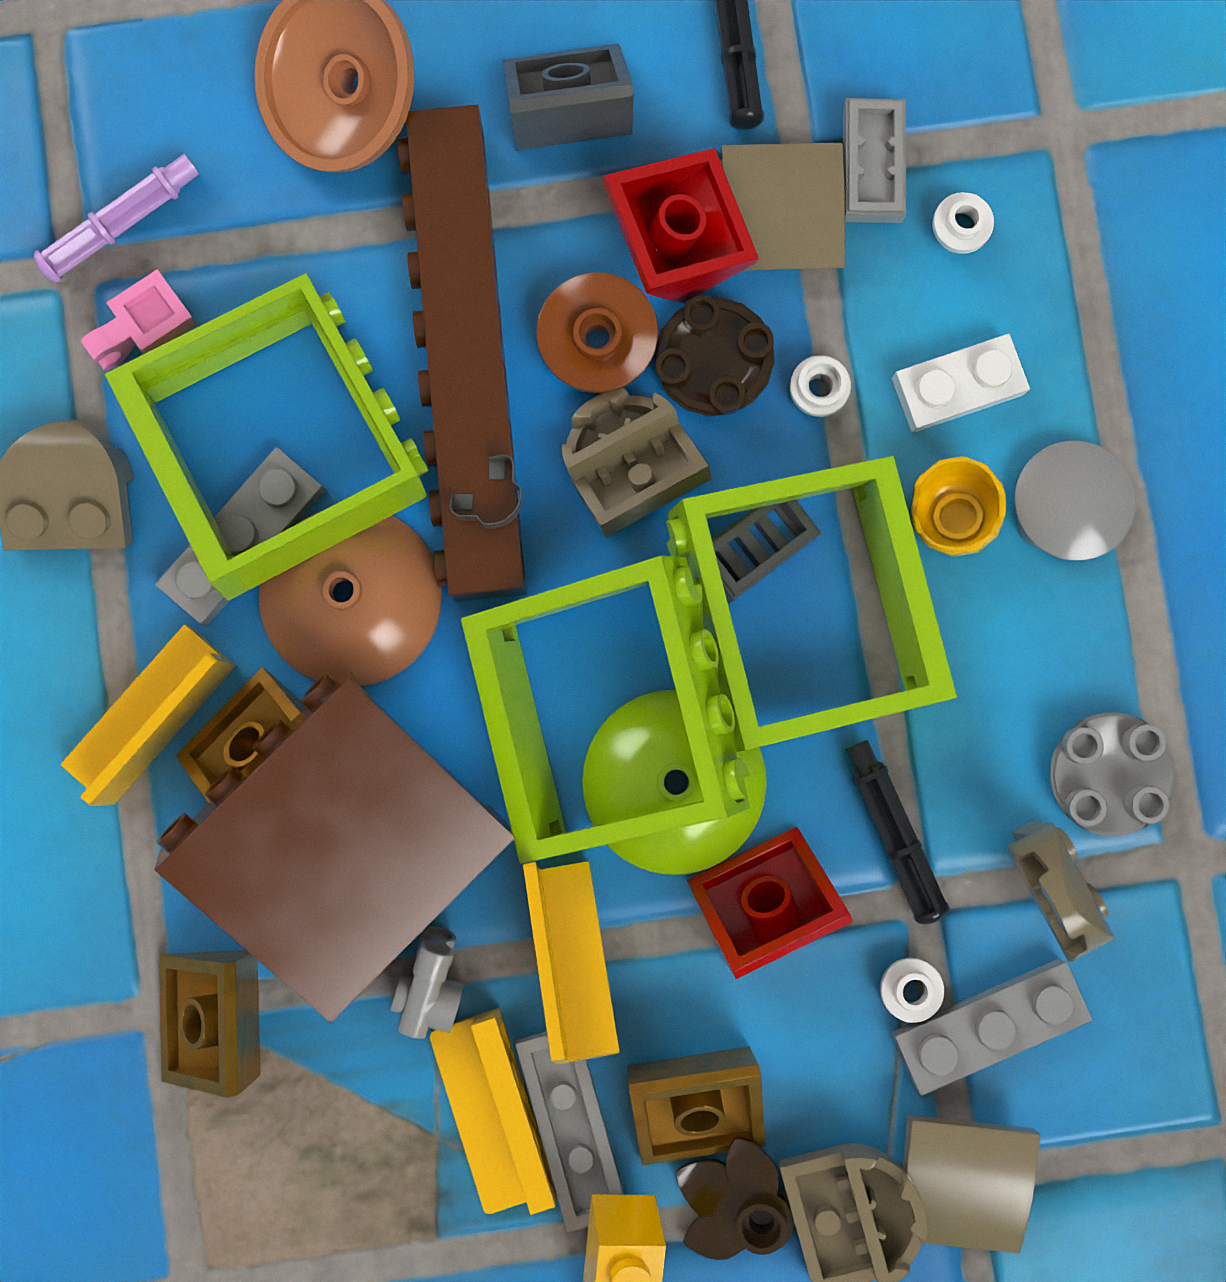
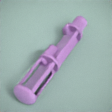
(114, 218)

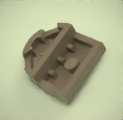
(630, 458)
(64, 490)
(1067, 903)
(854, 1214)

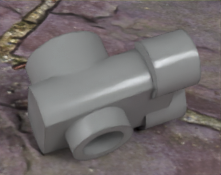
(427, 996)

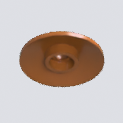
(597, 304)

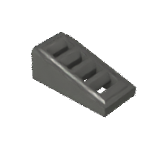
(733, 572)

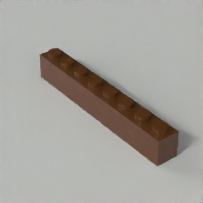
(463, 348)

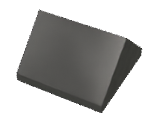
(569, 96)

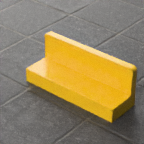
(147, 716)
(571, 962)
(494, 1114)

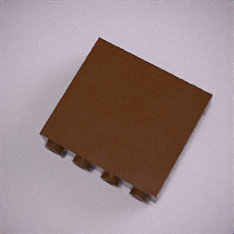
(331, 845)

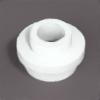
(960, 239)
(832, 373)
(896, 978)

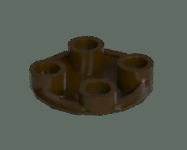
(714, 356)

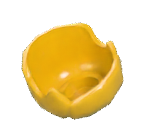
(958, 506)

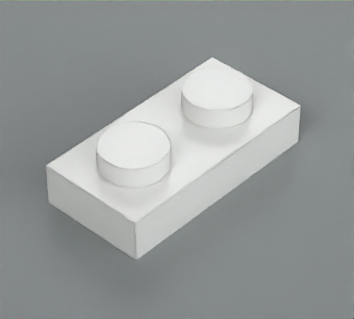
(960, 383)

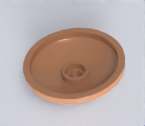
(308, 77)
(375, 630)

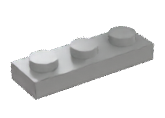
(263, 507)
(991, 1026)
(569, 1129)

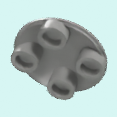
(1074, 500)
(1113, 774)

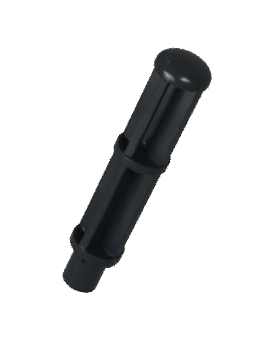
(739, 64)
(897, 835)

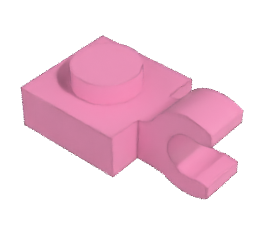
(145, 317)

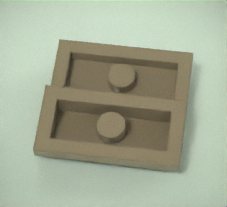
(790, 202)
(973, 1180)

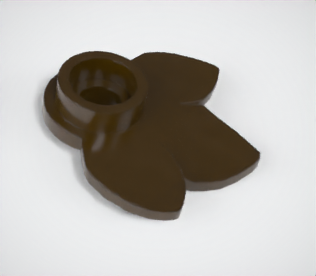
(727, 1196)

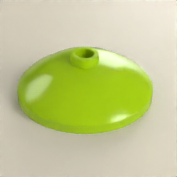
(627, 777)

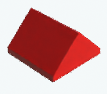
(681, 224)
(768, 902)

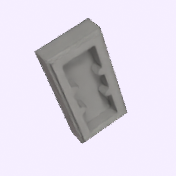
(874, 160)

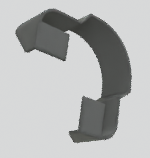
(465, 501)

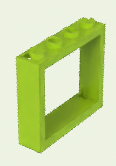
(220, 344)
(896, 571)
(517, 733)

